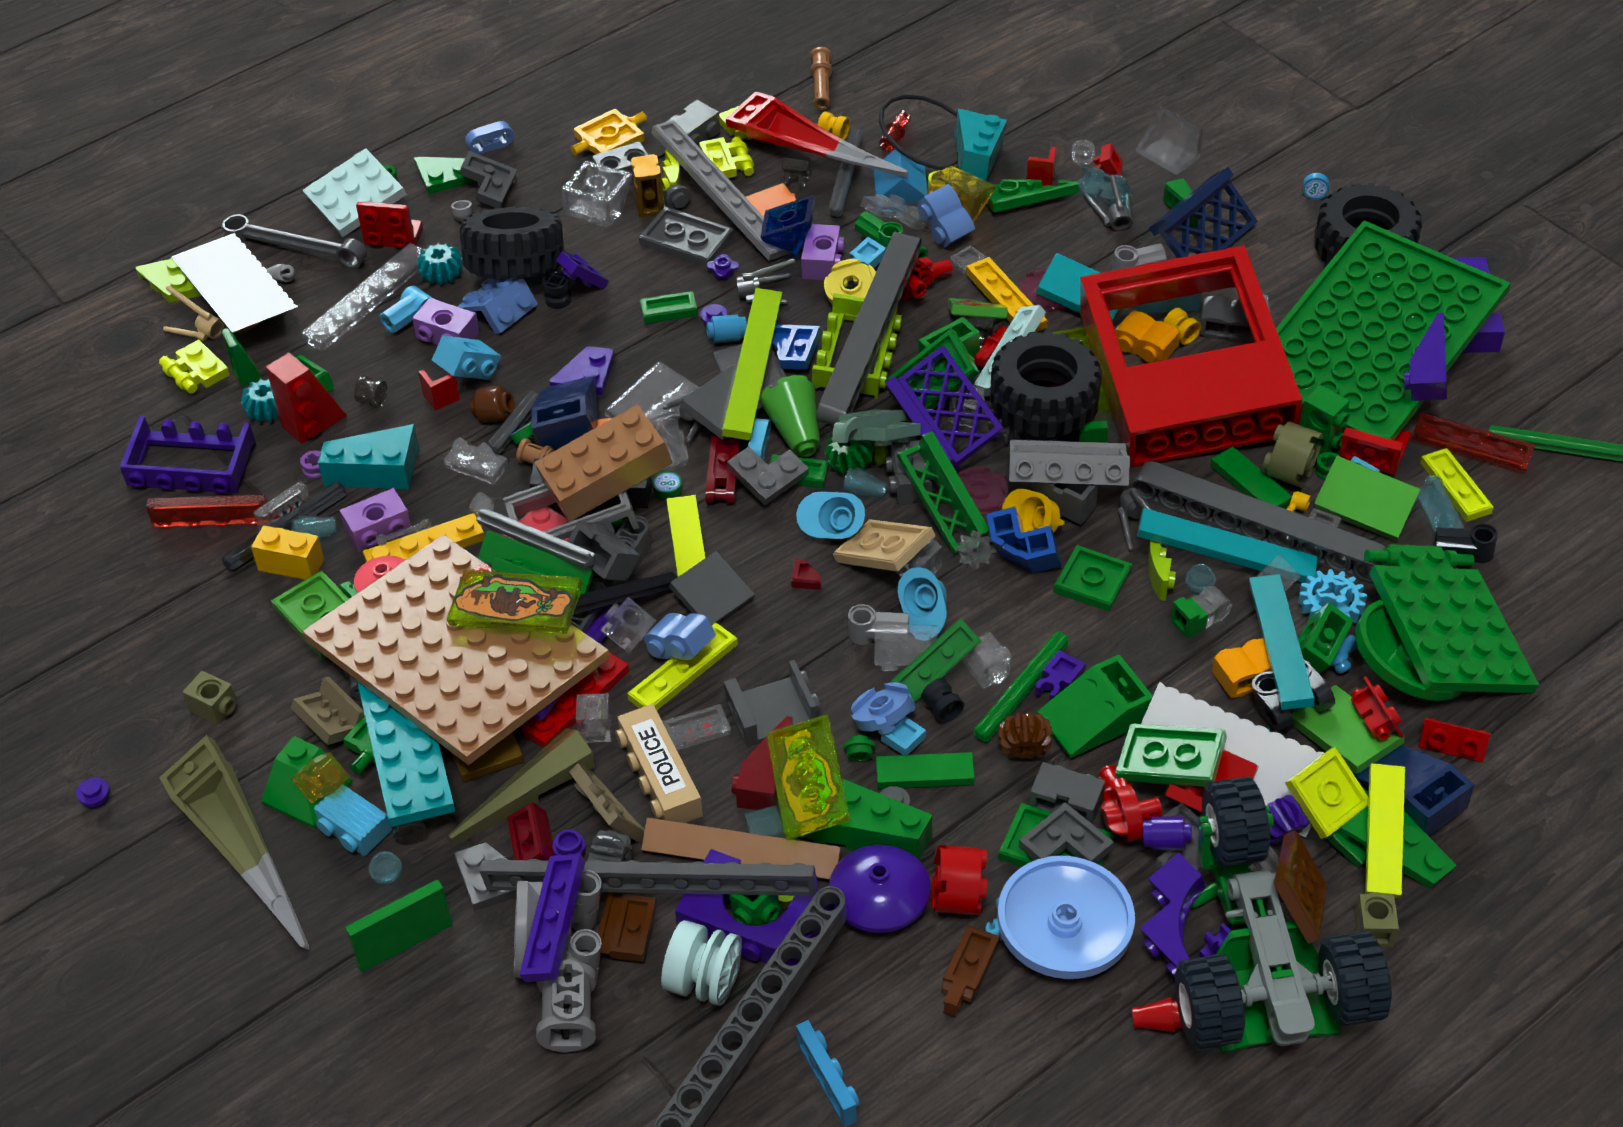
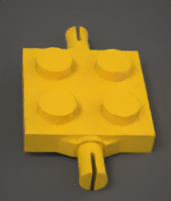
(608, 132)

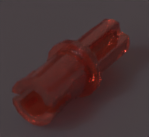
(896, 130)

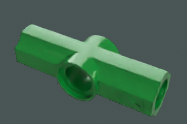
(880, 231)

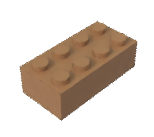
(603, 462)

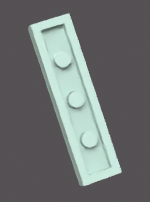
(1025, 321)

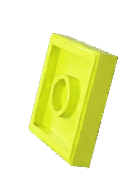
(1328, 792)

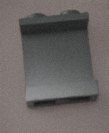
(765, 706)

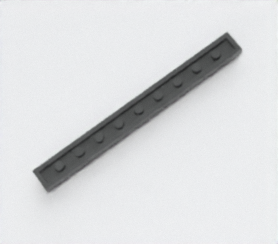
(667, 877)

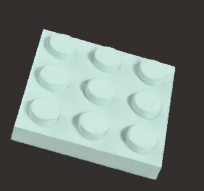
(353, 181)

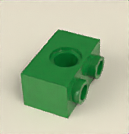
(1324, 636)

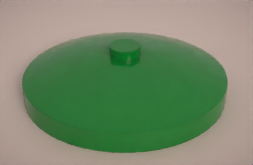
(1387, 655)

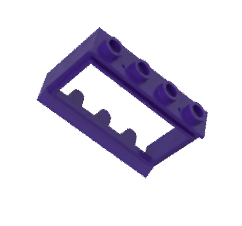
(182, 478)

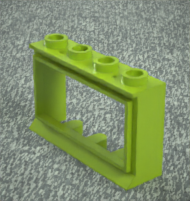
(847, 308)

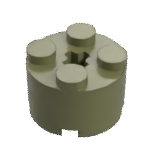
(1293, 453)

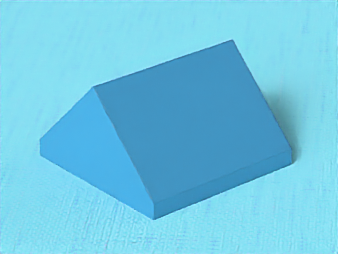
(911, 188)

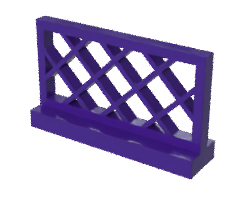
(919, 414)

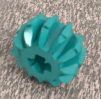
(439, 263)
(259, 402)

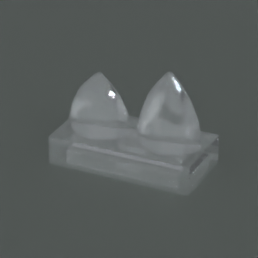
(475, 461)

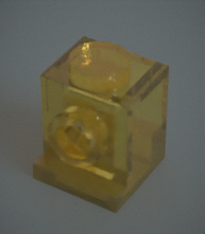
(320, 777)

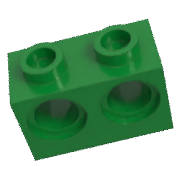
(1327, 414)

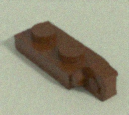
(968, 968)

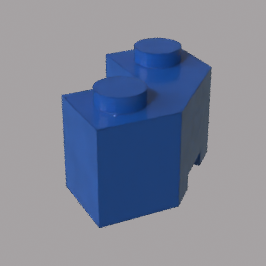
(1031, 550)

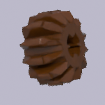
(1025, 736)

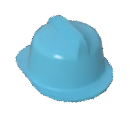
(830, 515)
(923, 598)

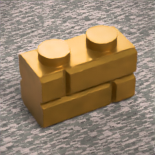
(647, 185)

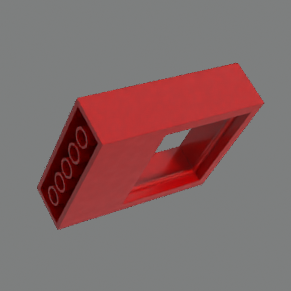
(1195, 399)

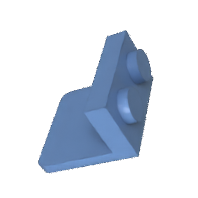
(500, 302)

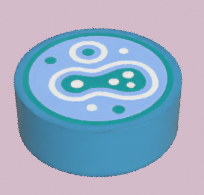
(1316, 186)

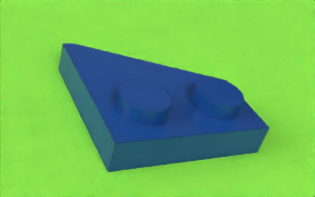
(795, 345)

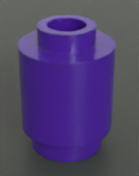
(1167, 833)

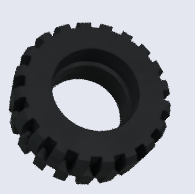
(1350, 206)
(511, 242)
(1039, 408)

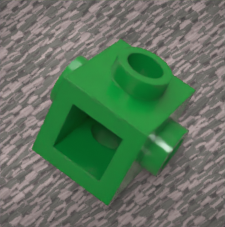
(755, 909)

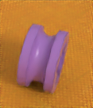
(306, 462)

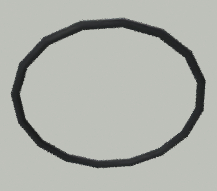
(892, 141)

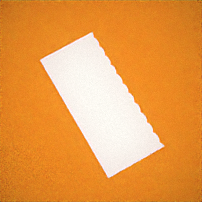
(233, 282)
(1276, 756)

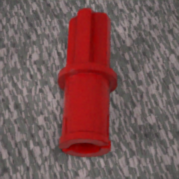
(989, 346)

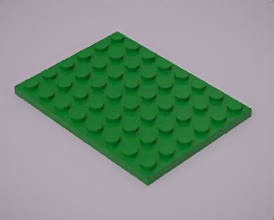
(1371, 314)

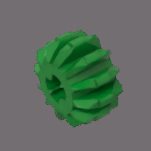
(849, 455)

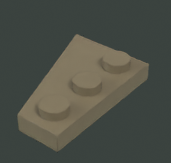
(606, 803)

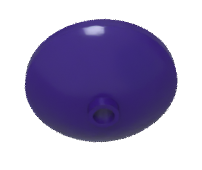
(883, 901)

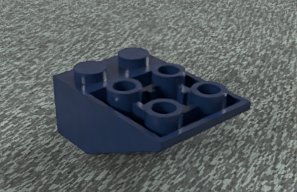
(565, 412)
(1432, 790)

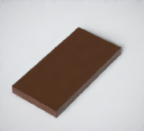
(1301, 886)

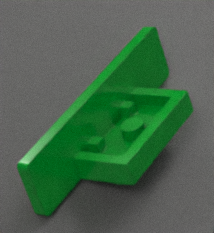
(517, 557)

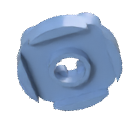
(882, 709)

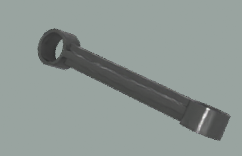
(340, 251)

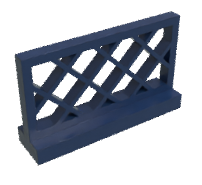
(1197, 201)

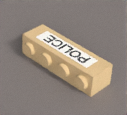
(658, 765)

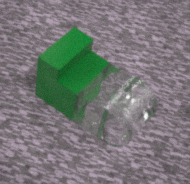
(1200, 611)

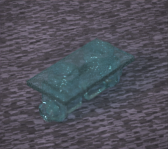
(1096, 180)
(1438, 505)

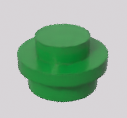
(859, 748)

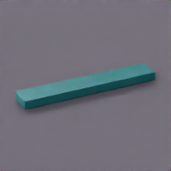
(1220, 543)
(1281, 642)

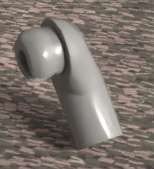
(282, 273)

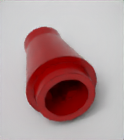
(1158, 1016)

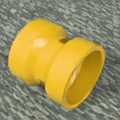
(836, 125)
(1188, 327)

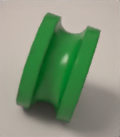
(1323, 460)

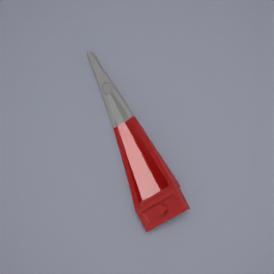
(775, 122)

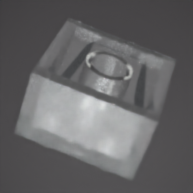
(596, 194)

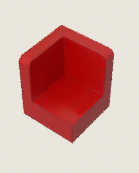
(1042, 168)
(439, 392)

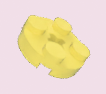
(848, 271)

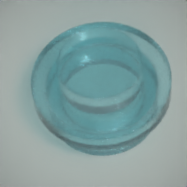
(1200, 578)
(385, 867)

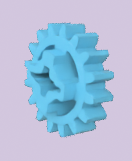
(1335, 590)

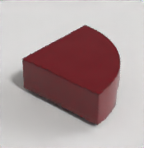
(805, 576)

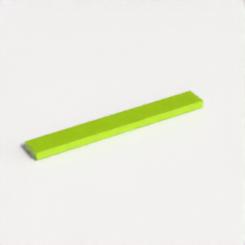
(752, 364)

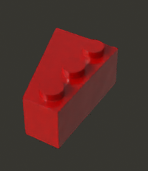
(301, 399)

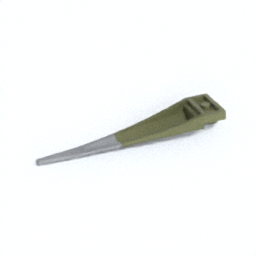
(214, 801)

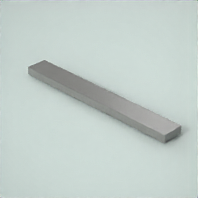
(716, 185)

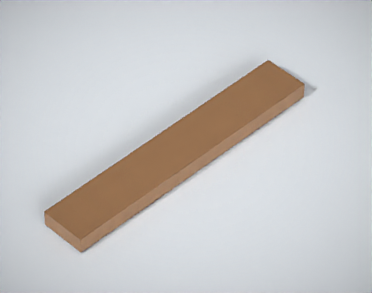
(697, 841)

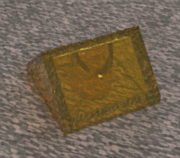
(970, 189)

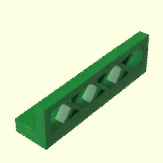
(950, 484)

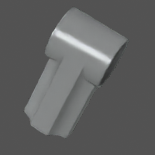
(1128, 256)
(864, 618)

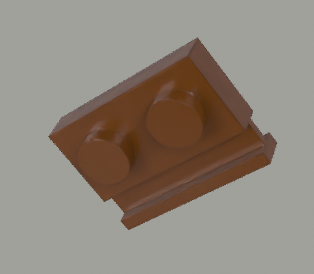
(627, 926)

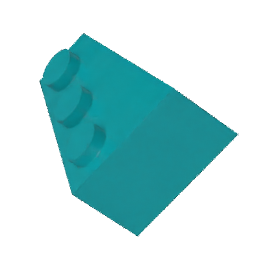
(978, 141)
(371, 459)

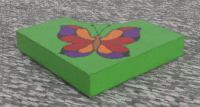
(975, 308)

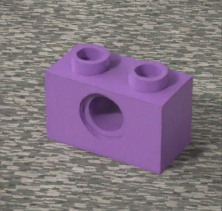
(821, 251)
(440, 319)
(374, 516)

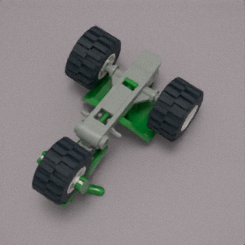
(1267, 977)

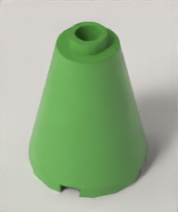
(793, 412)

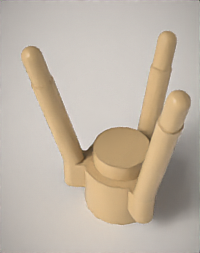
(205, 323)

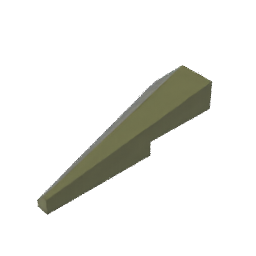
(537, 776)

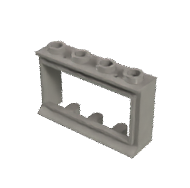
(1068, 462)
(539, 497)

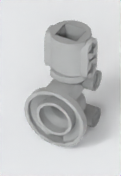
(577, 969)

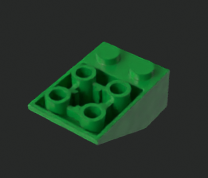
(1097, 706)

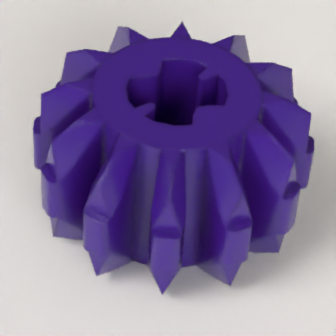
(1287, 818)

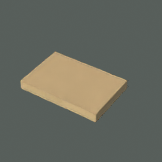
(884, 545)

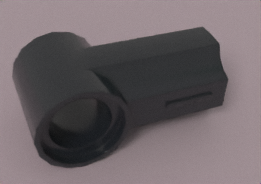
(1478, 541)

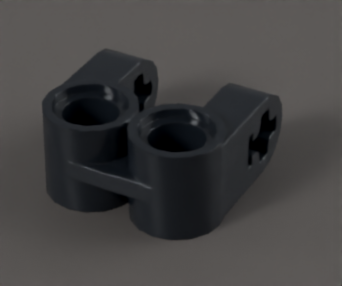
(1268, 702)

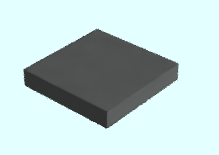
(712, 589)

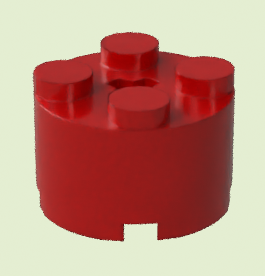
(958, 880)

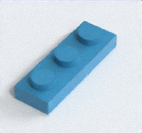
(827, 1072)

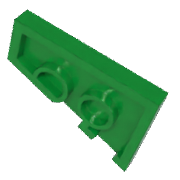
(1421, 855)

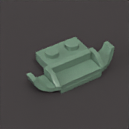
(876, 425)

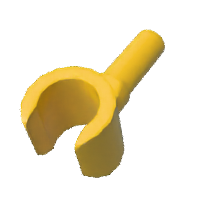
(1299, 501)

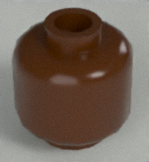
(492, 404)

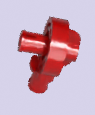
(924, 275)
(1121, 808)

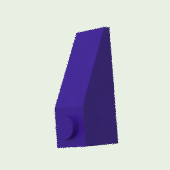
(1428, 365)

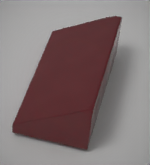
(530, 833)

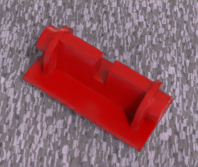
(1383, 719)
(1454, 739)

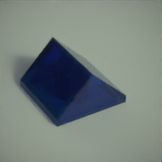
(788, 224)

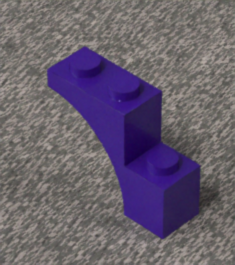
(1174, 890)

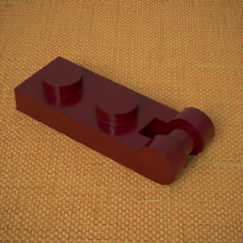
(718, 474)

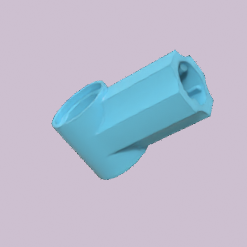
(404, 310)

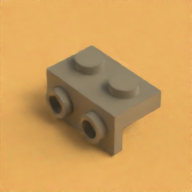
(328, 712)

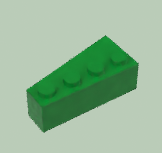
(878, 821)

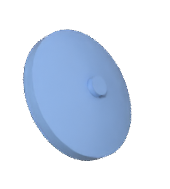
(1065, 917)

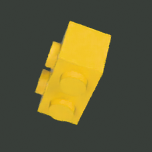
(287, 552)

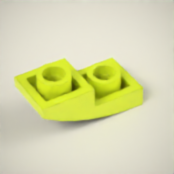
(670, 171)

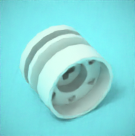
(701, 962)

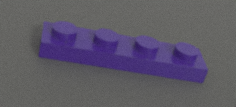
(552, 918)

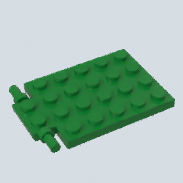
(1449, 621)

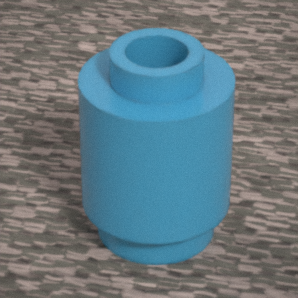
(726, 328)

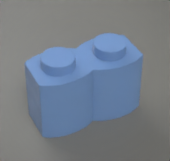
(945, 216)
(679, 636)

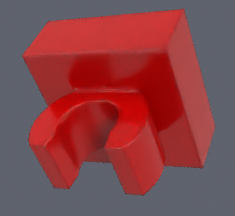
(1109, 160)

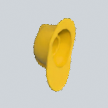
(1034, 509)

